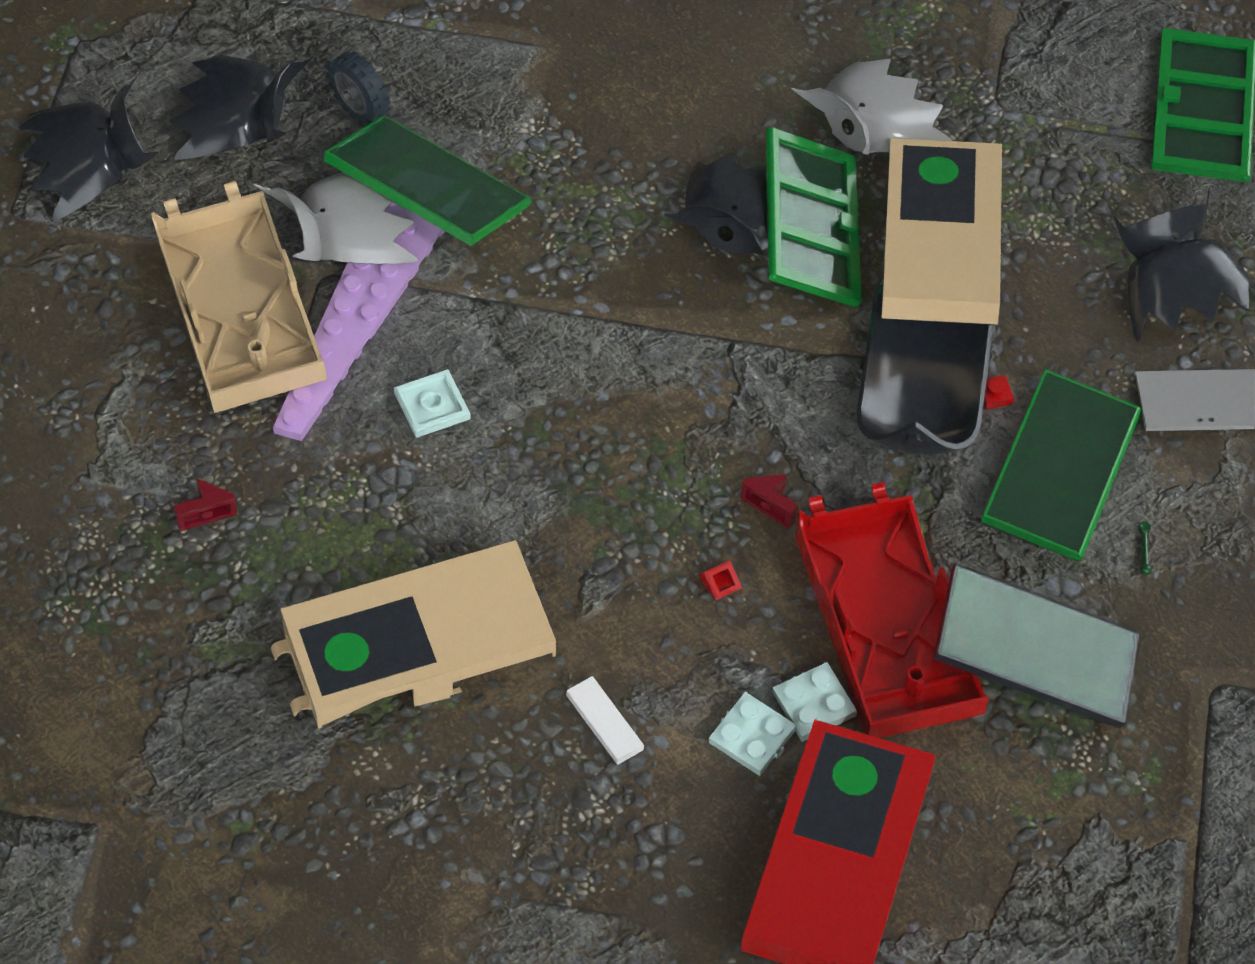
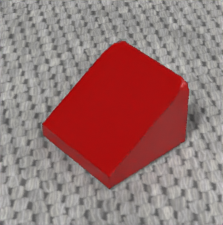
(720, 580)

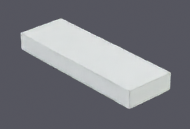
(605, 720)

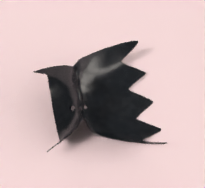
(226, 110)
(81, 156)
(710, 199)
(1179, 268)

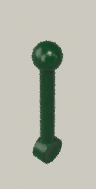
(1144, 529)

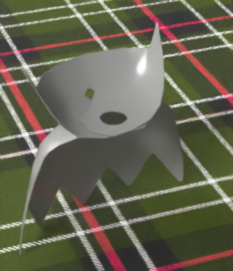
(888, 108)
(352, 225)

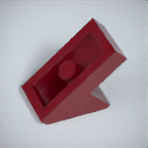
(765, 495)
(210, 507)

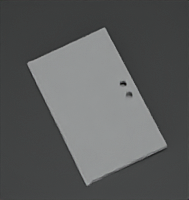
(1196, 398)

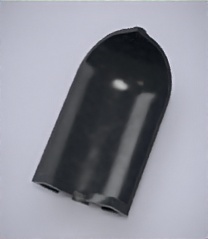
(923, 383)

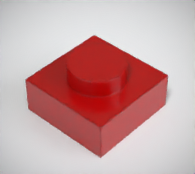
(997, 393)

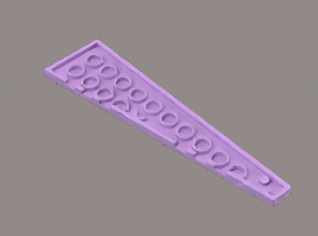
(352, 317)

